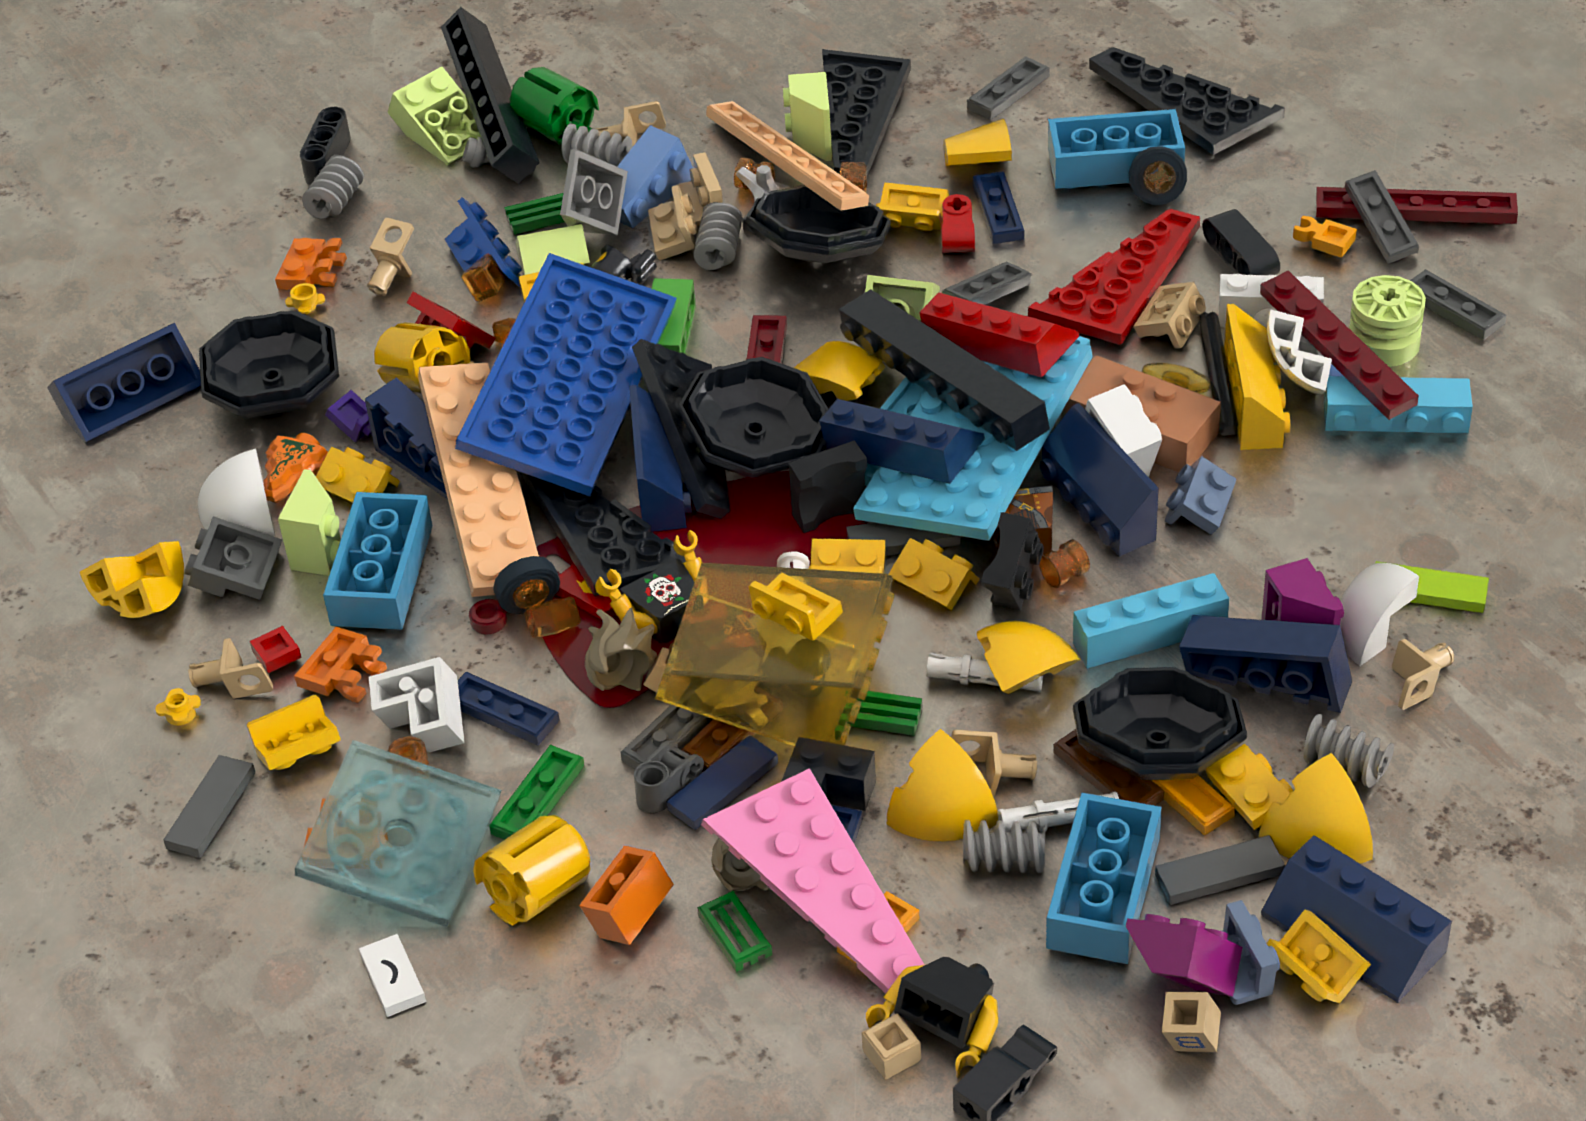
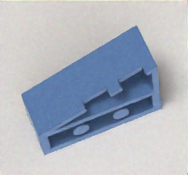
(653, 168)

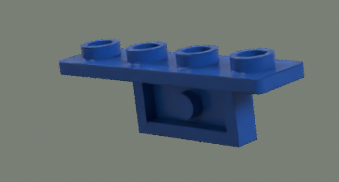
(478, 237)

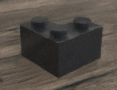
(841, 771)

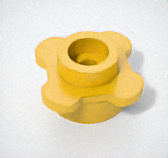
(304, 298)
(178, 707)

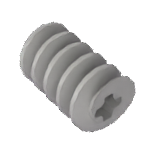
(602, 147)
(332, 187)
(717, 235)
(1353, 755)
(1004, 846)

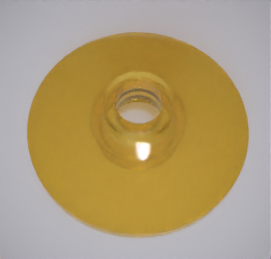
(1179, 376)

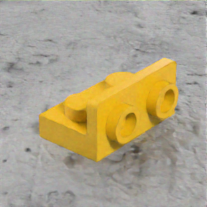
(848, 555)

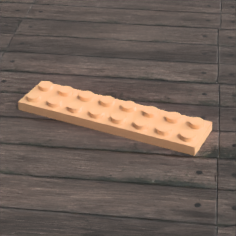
(481, 494)

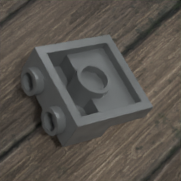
(232, 559)

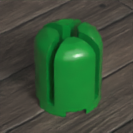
(551, 103)

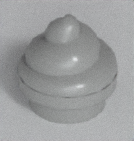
(475, 153)

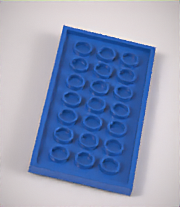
(565, 375)

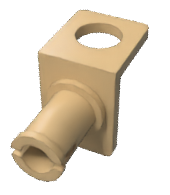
(632, 125)
(389, 256)
(229, 670)
(1419, 670)
(996, 762)

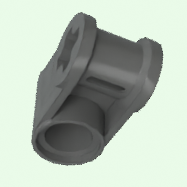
(664, 776)

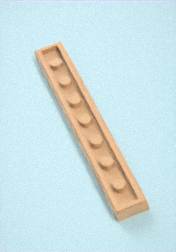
(788, 156)

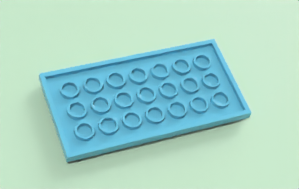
(990, 477)

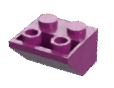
(1299, 595)
(1187, 953)

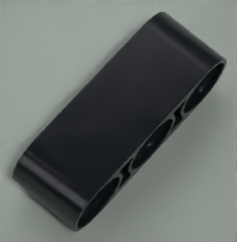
(326, 138)
(1240, 244)

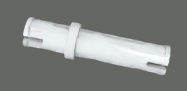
(967, 670)
(1038, 808)

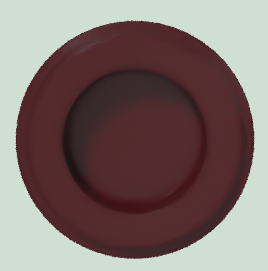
(487, 616)

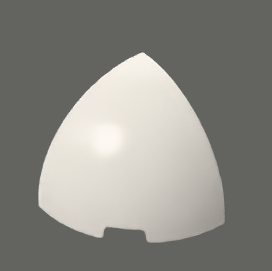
(1295, 354)
(236, 494)
(1370, 603)

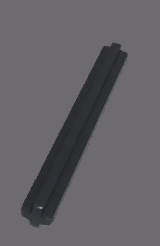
(1218, 372)

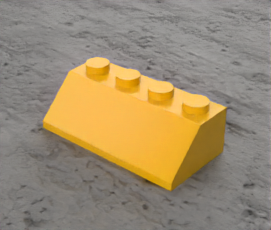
(1254, 383)

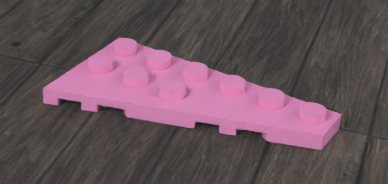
(814, 867)

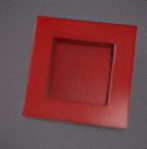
(275, 649)

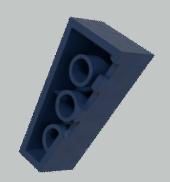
(404, 433)
(1270, 656)

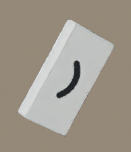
(392, 975)

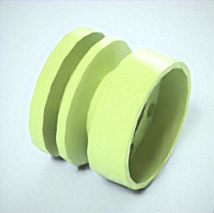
(1388, 317)

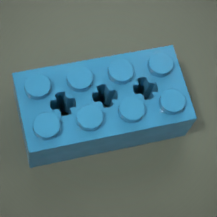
(1102, 147)
(378, 560)
(1103, 877)

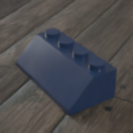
(126, 383)
(901, 440)
(657, 471)
(1101, 482)
(1369, 913)

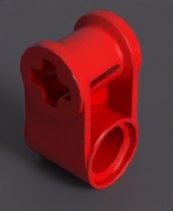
(957, 225)

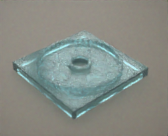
(387, 792)

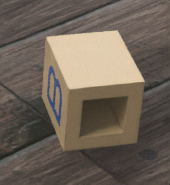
(1191, 1021)

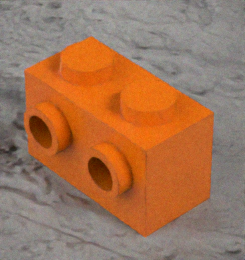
(626, 895)

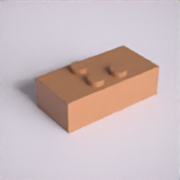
(1183, 416)

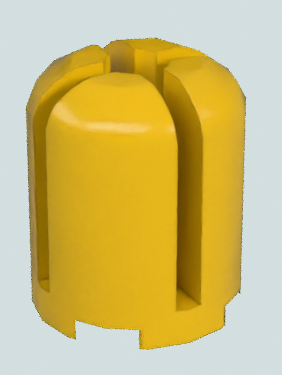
(413, 346)
(533, 868)

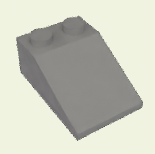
(593, 194)

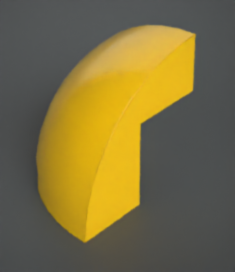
(138, 583)
(1023, 653)
(941, 794)
(1324, 807)

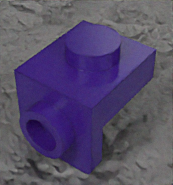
(350, 416)

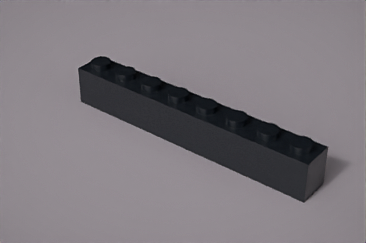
(488, 96)
(944, 370)

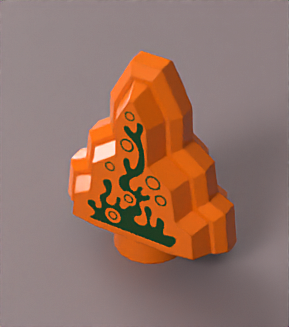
(286, 462)

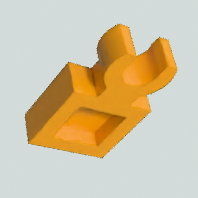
(1326, 237)

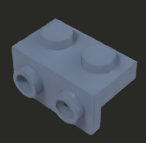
(1201, 495)
(1257, 961)

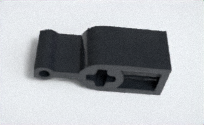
(1002, 1076)

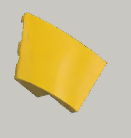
(979, 145)
(841, 369)

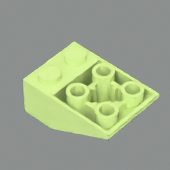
(435, 115)

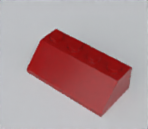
(998, 334)

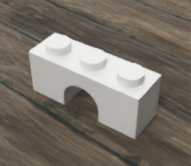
(1245, 292)

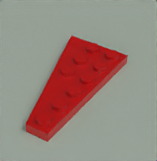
(1117, 286)

